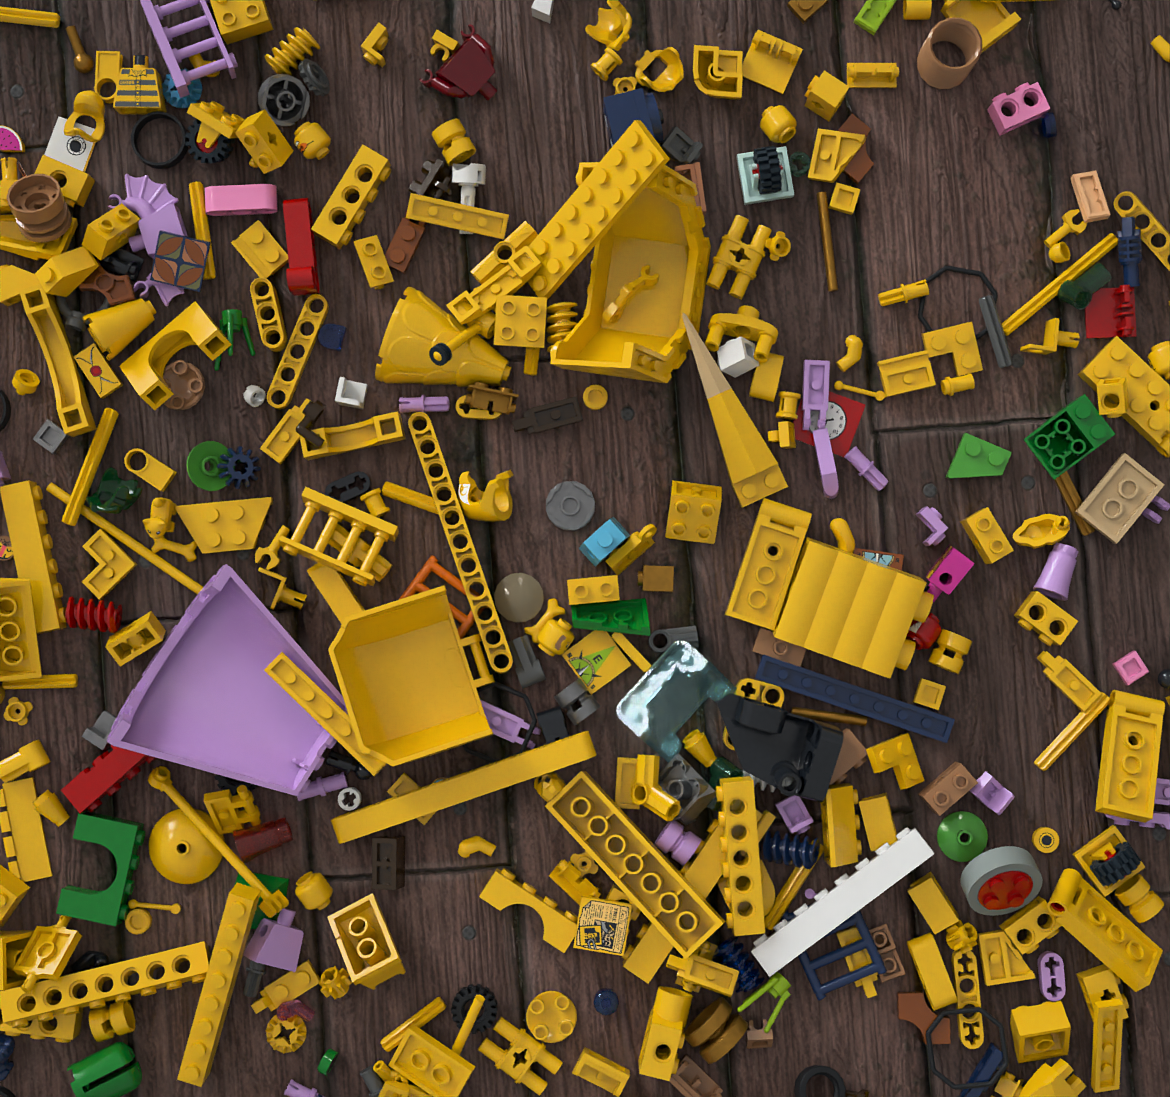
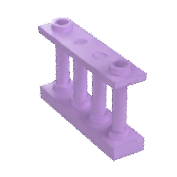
(173, 56)

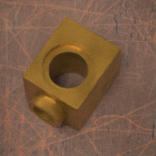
(656, 578)

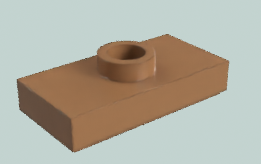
(776, 648)

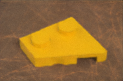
(1001, 960)

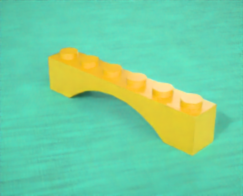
(67, 384)

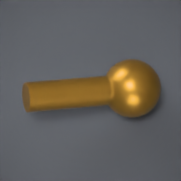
(83, 62)

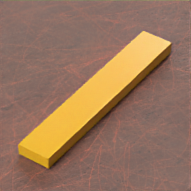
(321, 708)

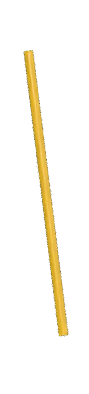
(128, 541)

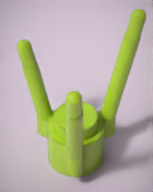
(775, 986)

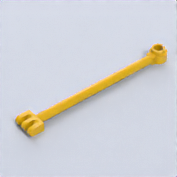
(271, 903)

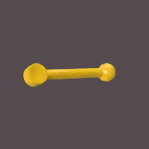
(879, 395)
(175, 908)

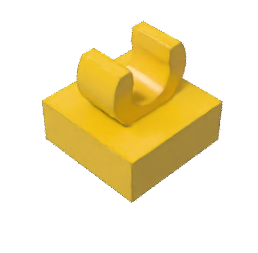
(444, 43)
(784, 435)

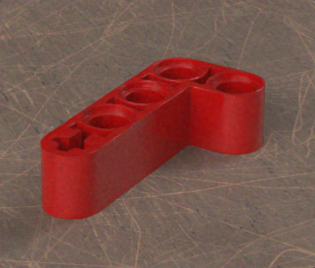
(302, 270)

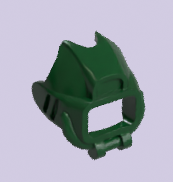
(117, 492)

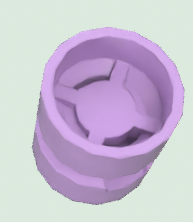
(679, 843)

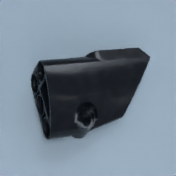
(782, 745)

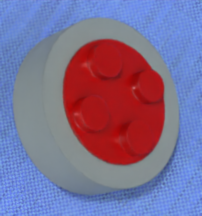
(1001, 880)

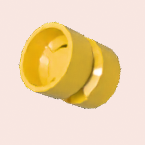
(453, 141)
(953, 643)
(1141, 902)
(107, 1021)

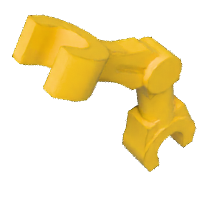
(616, 308)

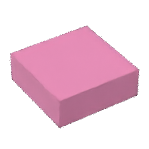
(1130, 667)

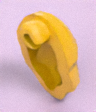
(1042, 531)

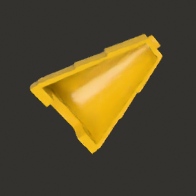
(416, 328)

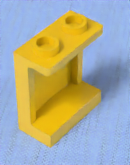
(988, 17)

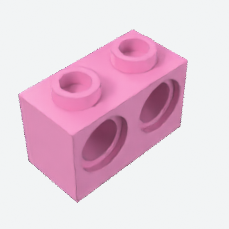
(1020, 112)

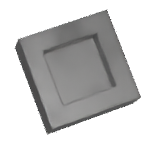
(51, 436)

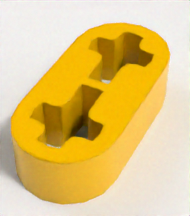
(475, 413)

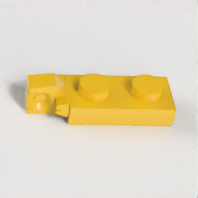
(284, 435)
(1069, 680)
(858, 960)
(704, 973)
(287, 987)

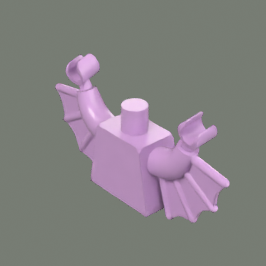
(157, 213)

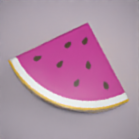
(10, 141)

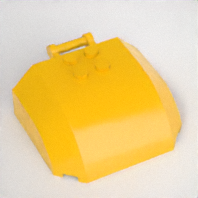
(410, 679)

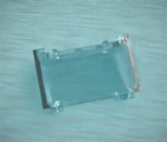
(670, 696)

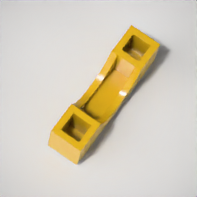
(357, 436)
(505, 890)

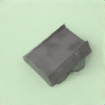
(686, 786)

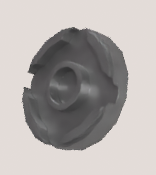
(570, 505)

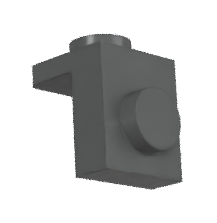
(681, 147)

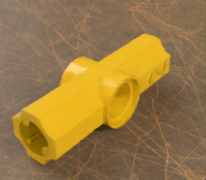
(492, 264)
(381, 565)

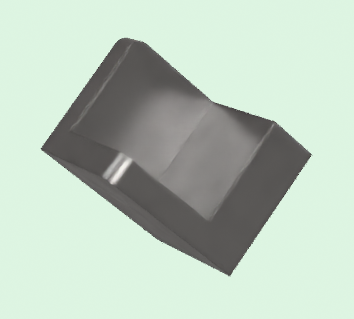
(99, 732)

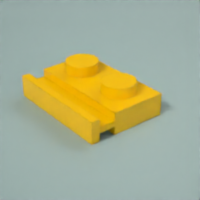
(261, 250)
(906, 373)

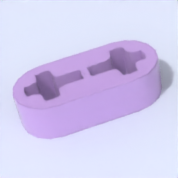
(1057, 976)

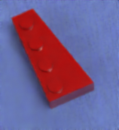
(104, 778)

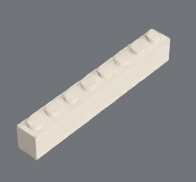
(842, 901)

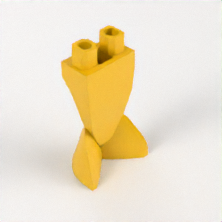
(1051, 1082)

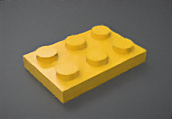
(431, 1064)

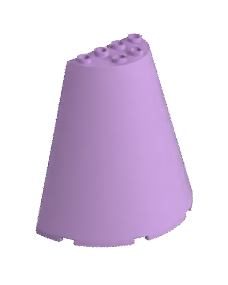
(213, 702)

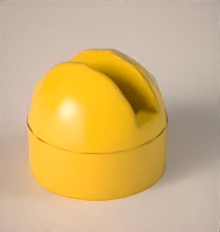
(1059, 252)

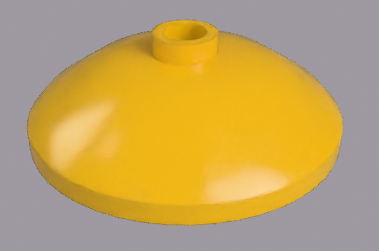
(183, 867)

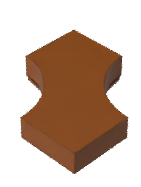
(860, 163)
(115, 288)
(913, 1008)

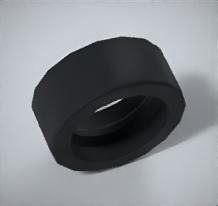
(809, 1072)

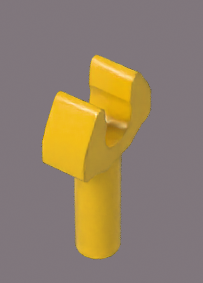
(1068, 227)
(272, 549)

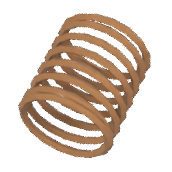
(958, 32)

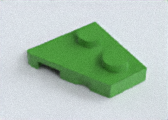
(977, 459)

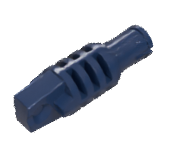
(1130, 251)

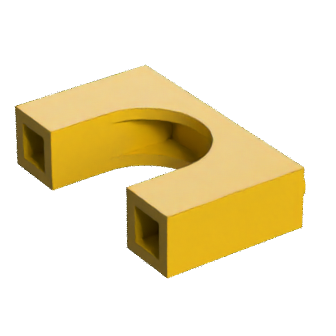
(147, 364)

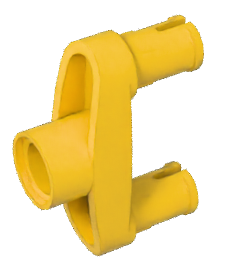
(742, 324)

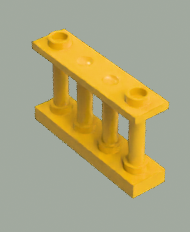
(337, 512)

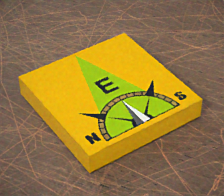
(596, 660)

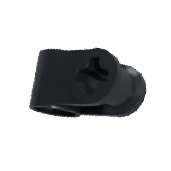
(553, 724)

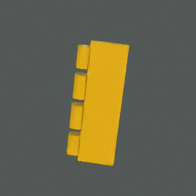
(27, 829)

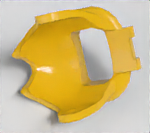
(610, 25)
(669, 77)

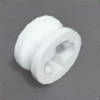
(356, 801)

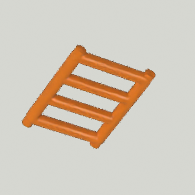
(418, 586)

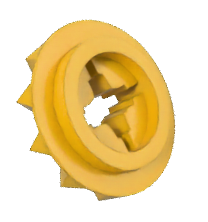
(281, 1044)

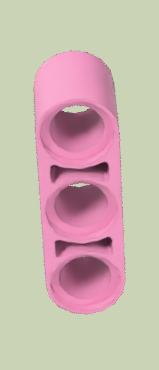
(241, 199)

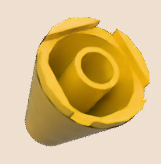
(119, 325)

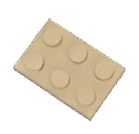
(1119, 498)

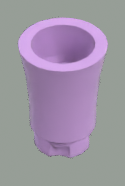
(1057, 572)

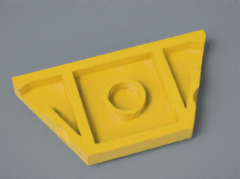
(225, 524)

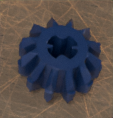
(234, 476)

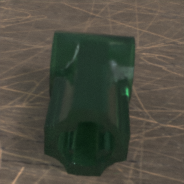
(1080, 292)
(721, 769)

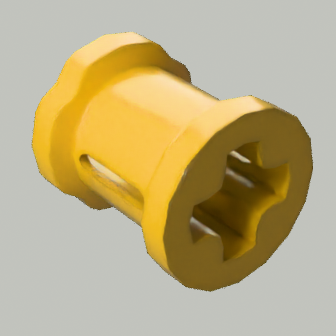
(606, 64)
(788, 405)
(375, 503)

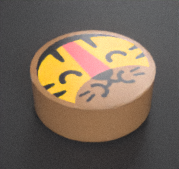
(6, 552)

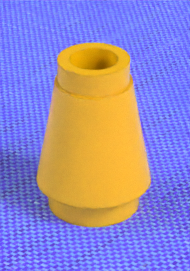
(699, 747)
(51, 808)

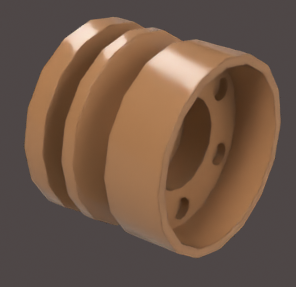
(39, 208)

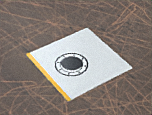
(70, 150)

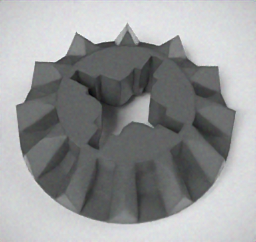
(314, 77)

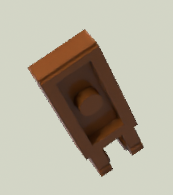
(404, 244)

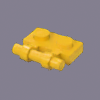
(225, 812)

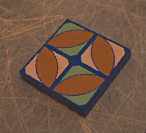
(180, 261)

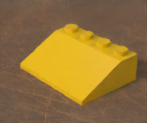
(18, 631)

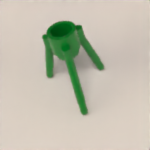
(231, 323)

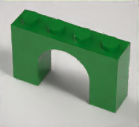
(123, 840)

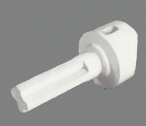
(468, 178)

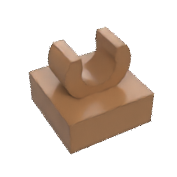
(758, 1038)

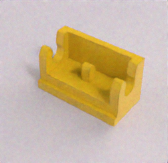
(878, 820)
(933, 903)
(601, 1071)

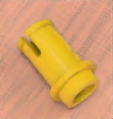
(957, 384)

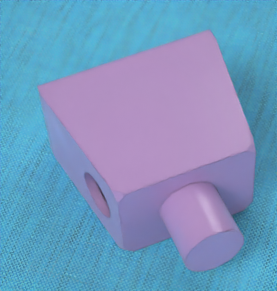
(276, 942)

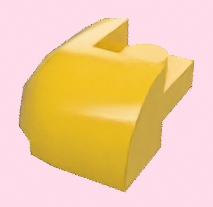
(718, 72)

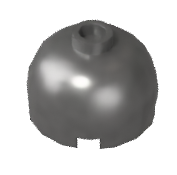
(284, 99)

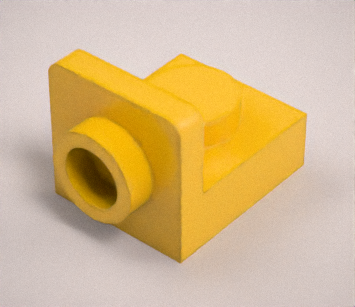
(375, 41)

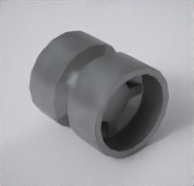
(570, 695)

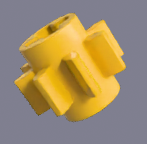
(961, 937)
(334, 982)

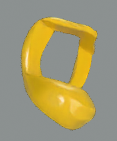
(87, 104)

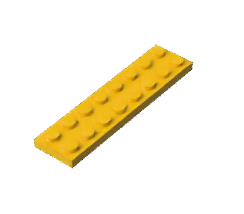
(595, 207)

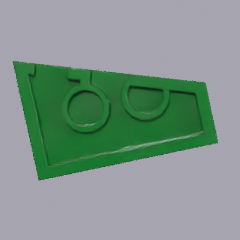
(613, 616)

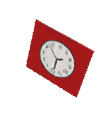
(841, 421)

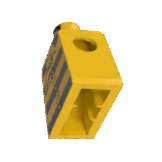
(139, 89)

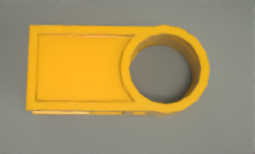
(107, 70)
(154, 471)

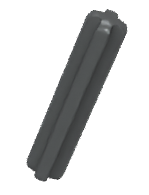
(995, 331)

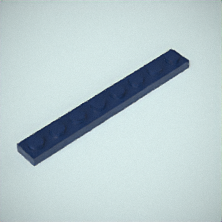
(854, 698)

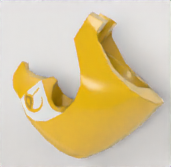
(491, 505)

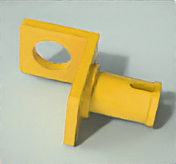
(1052, 338)
(283, 593)

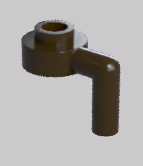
(312, 414)

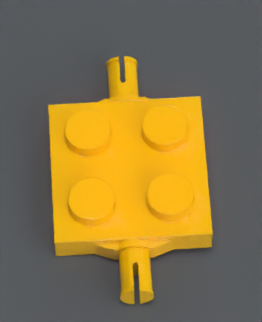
(47, 953)

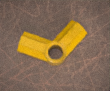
(649, 793)

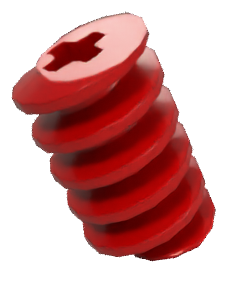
(93, 616)

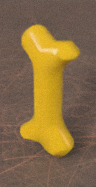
(186, 550)
(552, 611)

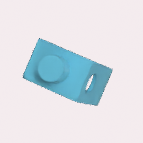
(604, 541)

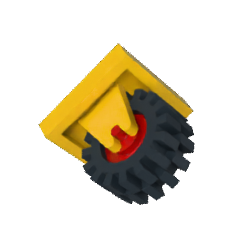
(212, 132)
(1108, 860)

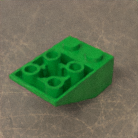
(1069, 436)

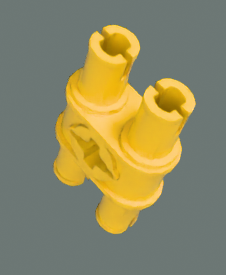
(726, 257)
(519, 1042)

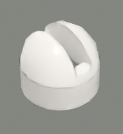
(259, 397)

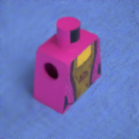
(949, 562)

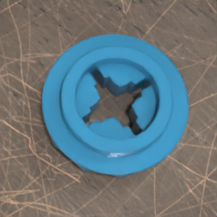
(173, 97)

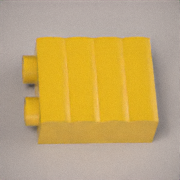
(852, 608)

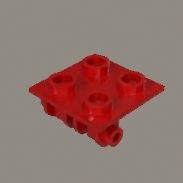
(1111, 313)

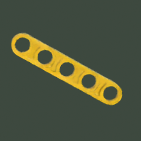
(1146, 233)
(299, 364)

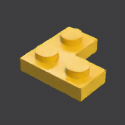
(959, 341)
(112, 567)
(900, 755)

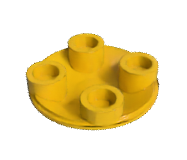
(551, 1017)

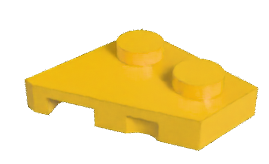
(833, 153)

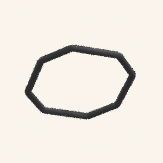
(959, 270)
(530, 730)
(1003, 1043)

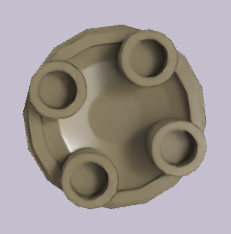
(518, 597)

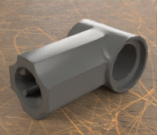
(687, 634)
(527, 666)

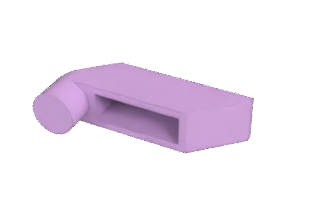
(826, 463)

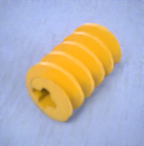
(291, 52)
(560, 321)

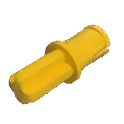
(904, 293)

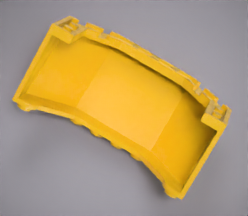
(650, 337)

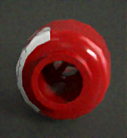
(924, 633)

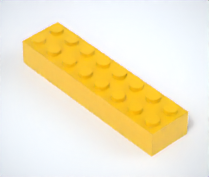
(635, 864)

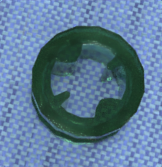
(804, 159)

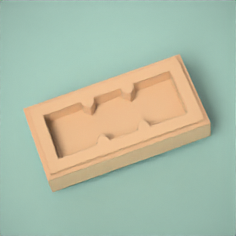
(1090, 196)

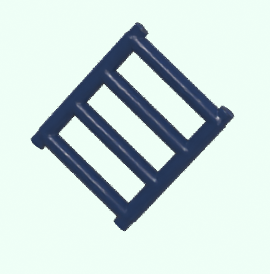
(866, 942)

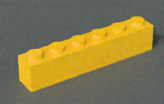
(33, 552)

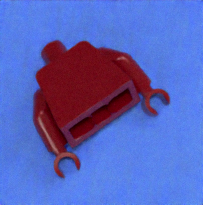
(466, 69)

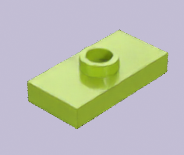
(873, 14)

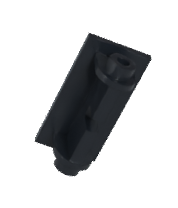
(123, 263)

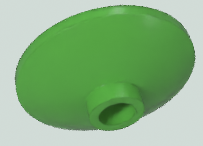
(207, 452)
(949, 836)

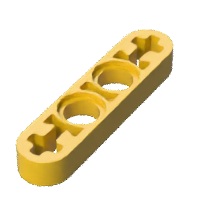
(964, 998)

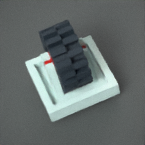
(765, 175)

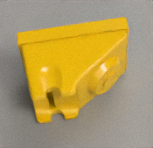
(366, 943)

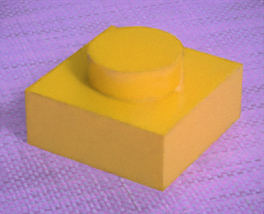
(844, 198)
(929, 694)

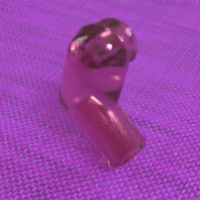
(292, 1008)

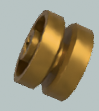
(715, 1030)

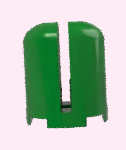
(101, 1064)

